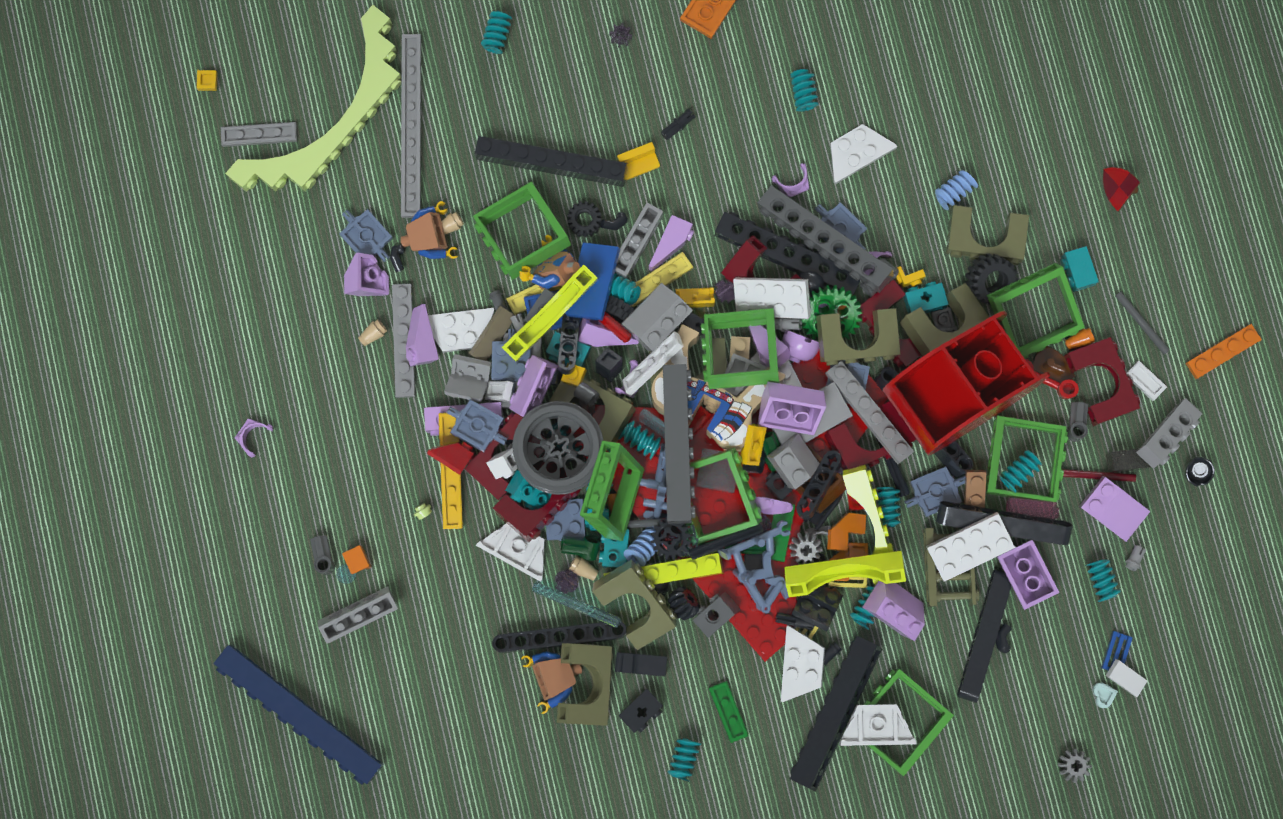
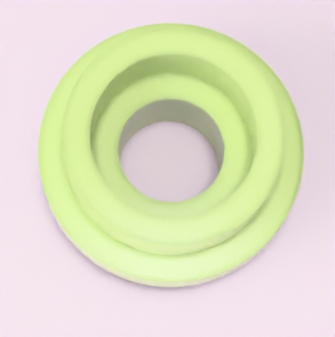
(422, 511)

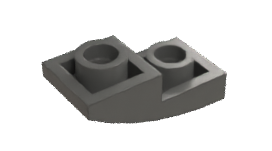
(943, 320)

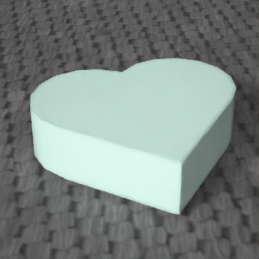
(1104, 695)

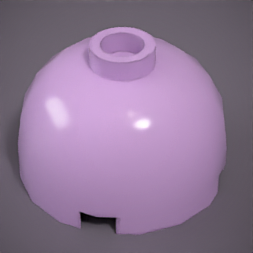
(800, 347)

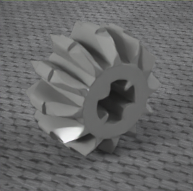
(800, 543)
(1070, 759)

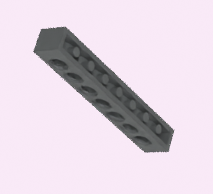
(774, 198)

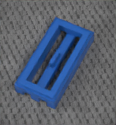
(1122, 637)

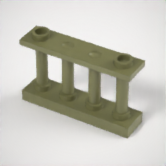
(933, 576)

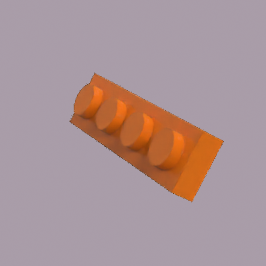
(1223, 351)

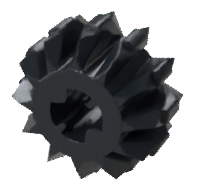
(683, 603)

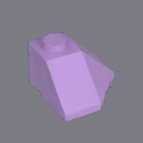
(365, 277)

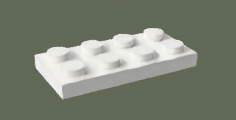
(785, 296)
(970, 546)

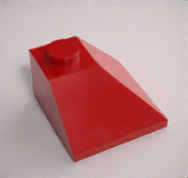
(453, 455)

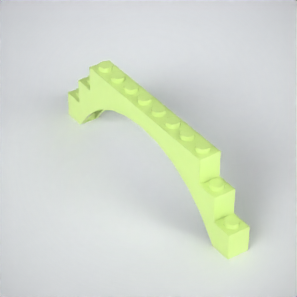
(308, 163)

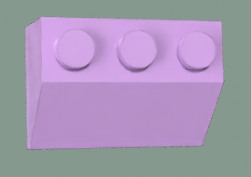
(532, 385)
(791, 408)
(1028, 574)
(896, 609)

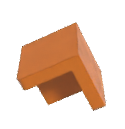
(356, 559)

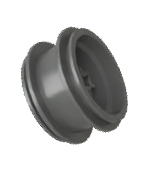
(539, 420)

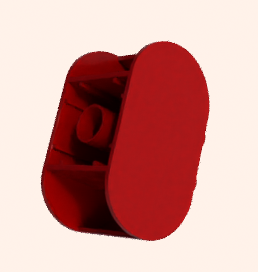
(961, 384)

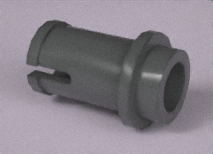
(497, 299)

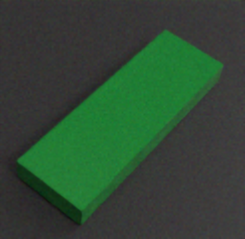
(782, 541)
(728, 712)

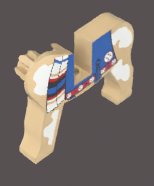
(731, 413)

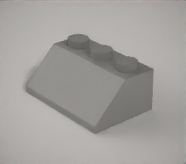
(656, 317)

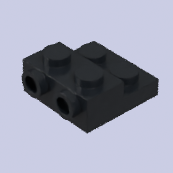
(818, 606)

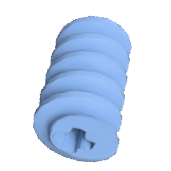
(954, 188)
(641, 548)

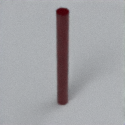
(1098, 475)

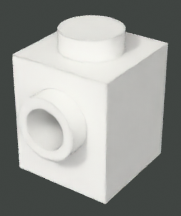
(502, 464)

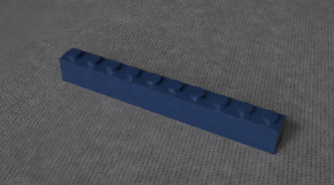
(298, 714)

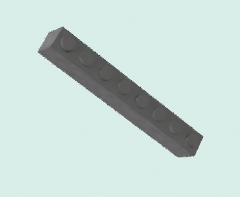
(677, 444)

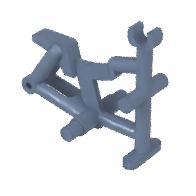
(659, 484)
(749, 577)

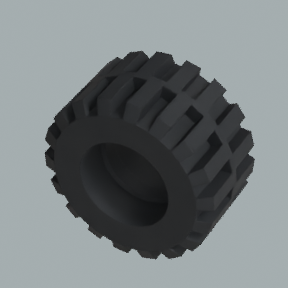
(980, 271)

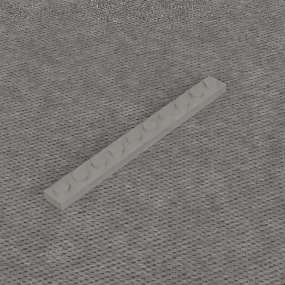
(411, 125)

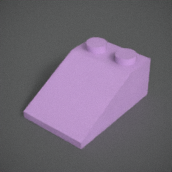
(1114, 508)

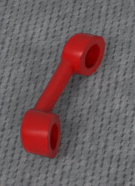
(1063, 388)

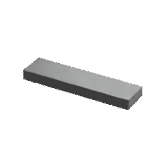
(259, 134)

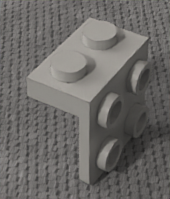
(468, 378)

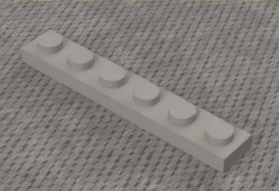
(401, 322)
(869, 412)

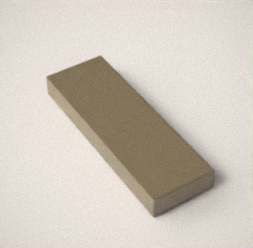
(493, 332)

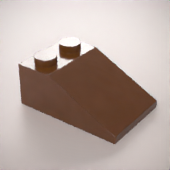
(834, 491)

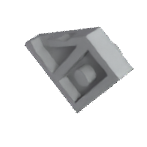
(741, 364)

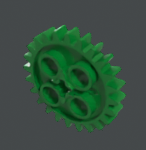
(833, 299)

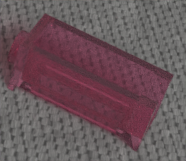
(1033, 507)

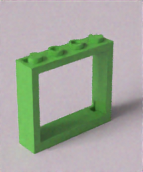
(508, 204)
(1028, 283)
(735, 320)
(994, 456)
(600, 486)
(747, 494)
(930, 735)

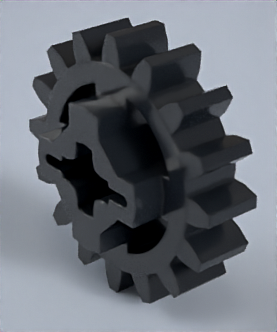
(673, 546)

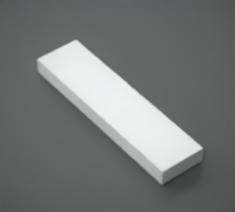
(652, 363)

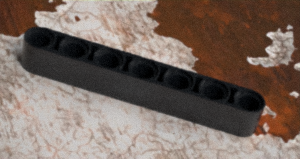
(957, 455)
(1016, 524)
(550, 633)
(984, 636)

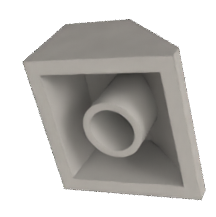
(794, 462)

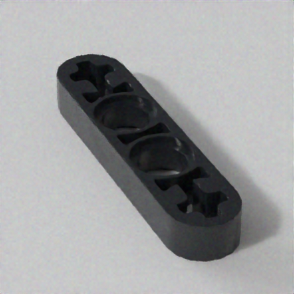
(568, 340)
(816, 483)

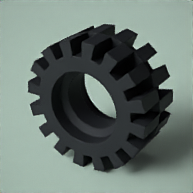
(584, 208)
(618, 309)

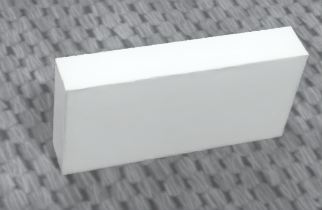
(1146, 381)
(498, 391)
(1126, 678)

